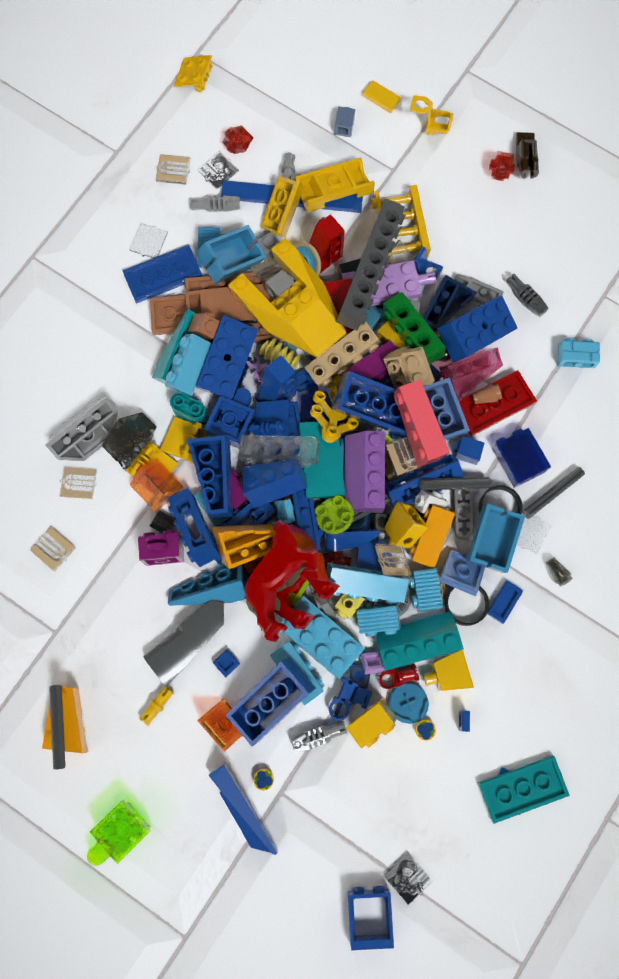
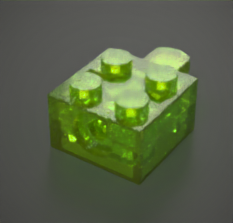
(116, 835)

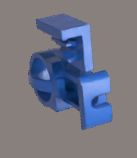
(349, 693)

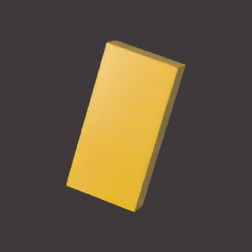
(381, 96)

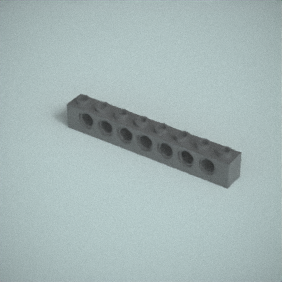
(371, 264)

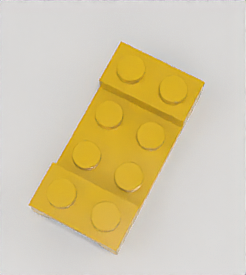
(334, 183)

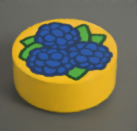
(425, 730)
(263, 779)

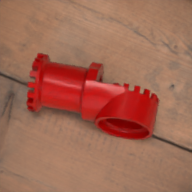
(400, 676)

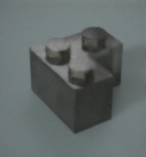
(127, 434)

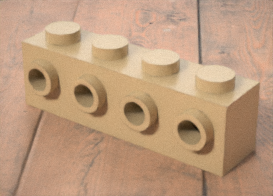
(343, 354)

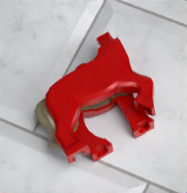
(281, 572)

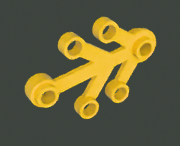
(330, 432)

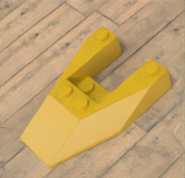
(302, 313)

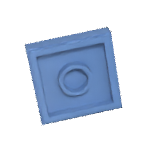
(461, 573)

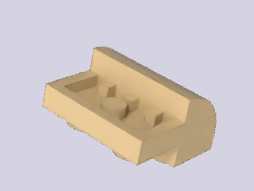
(408, 366)

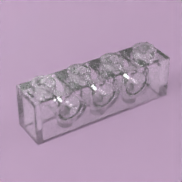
(251, 445)

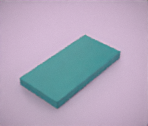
(327, 477)
(523, 789)

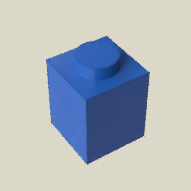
(469, 450)

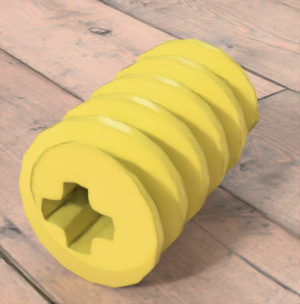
(272, 351)

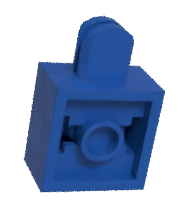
(233, 417)

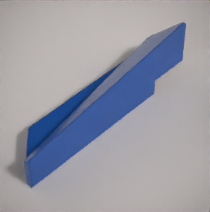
(242, 810)

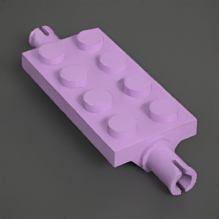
(398, 279)

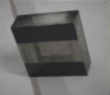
(162, 522)

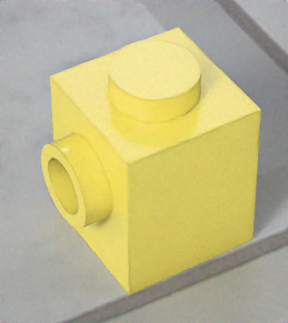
(347, 606)

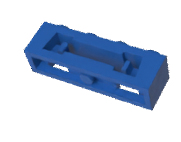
(407, 495)
(242, 515)
(199, 551)

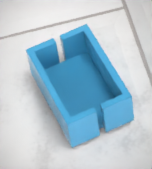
(229, 254)
(495, 538)

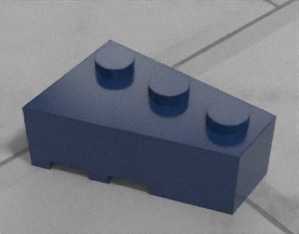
(446, 302)

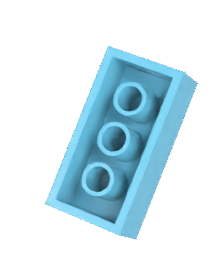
(324, 640)

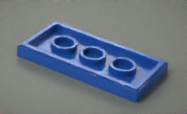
(161, 273)

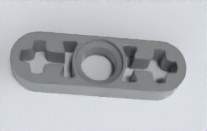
(458, 525)

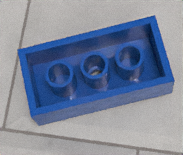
(477, 328)
(222, 376)
(357, 399)
(270, 701)

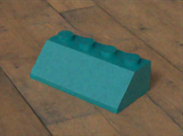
(420, 641)

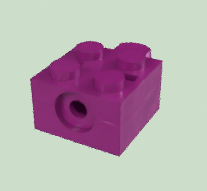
(160, 548)

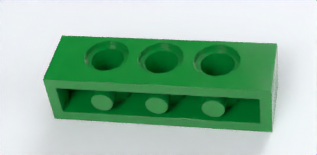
(401, 306)

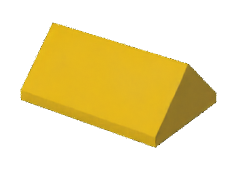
(282, 206)

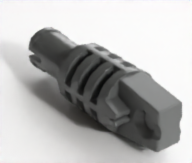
(528, 295)

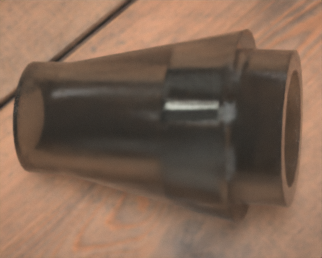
(559, 573)

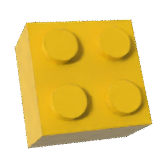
(371, 723)

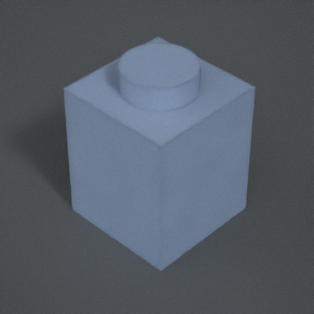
(344, 121)

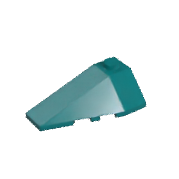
(166, 360)

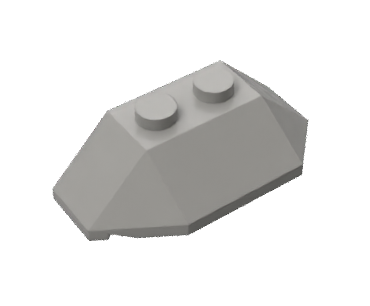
(84, 432)

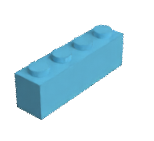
(367, 583)

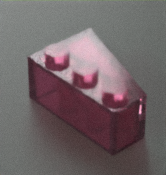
(471, 370)

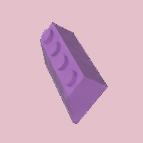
(365, 471)

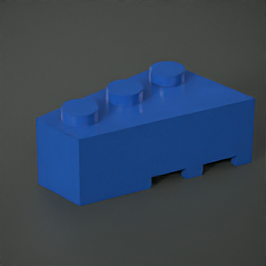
(279, 382)
(272, 481)

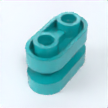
(188, 408)

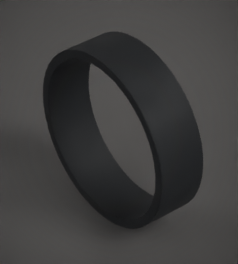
(507, 489)
(483, 592)

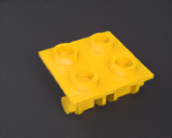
(194, 72)
(177, 435)
(149, 454)

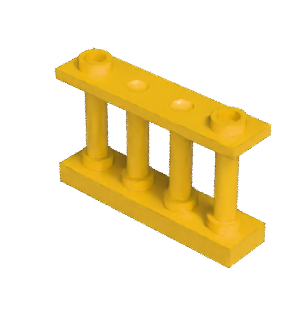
(415, 214)

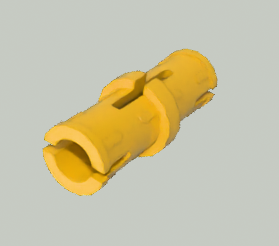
(156, 705)

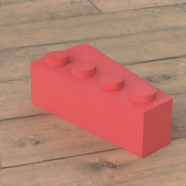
(420, 424)

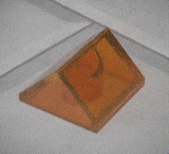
(155, 484)
(219, 726)

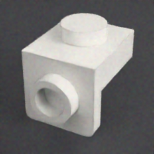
(426, 497)

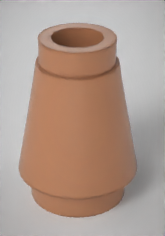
(487, 395)

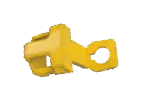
(432, 126)

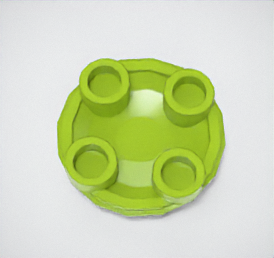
(334, 515)

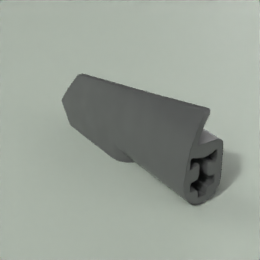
(182, 646)

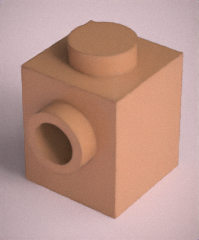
(204, 325)

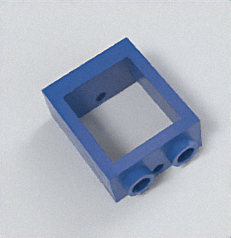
(371, 942)

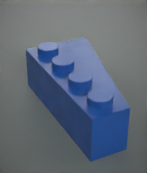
(213, 470)

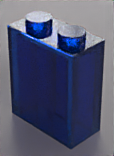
(521, 457)

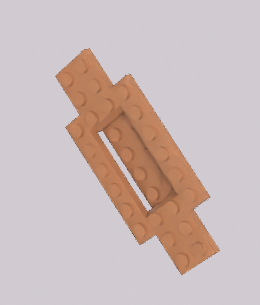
(205, 296)

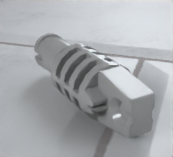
(214, 203)
(317, 736)

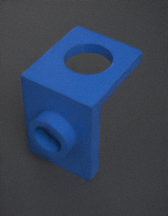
(423, 264)

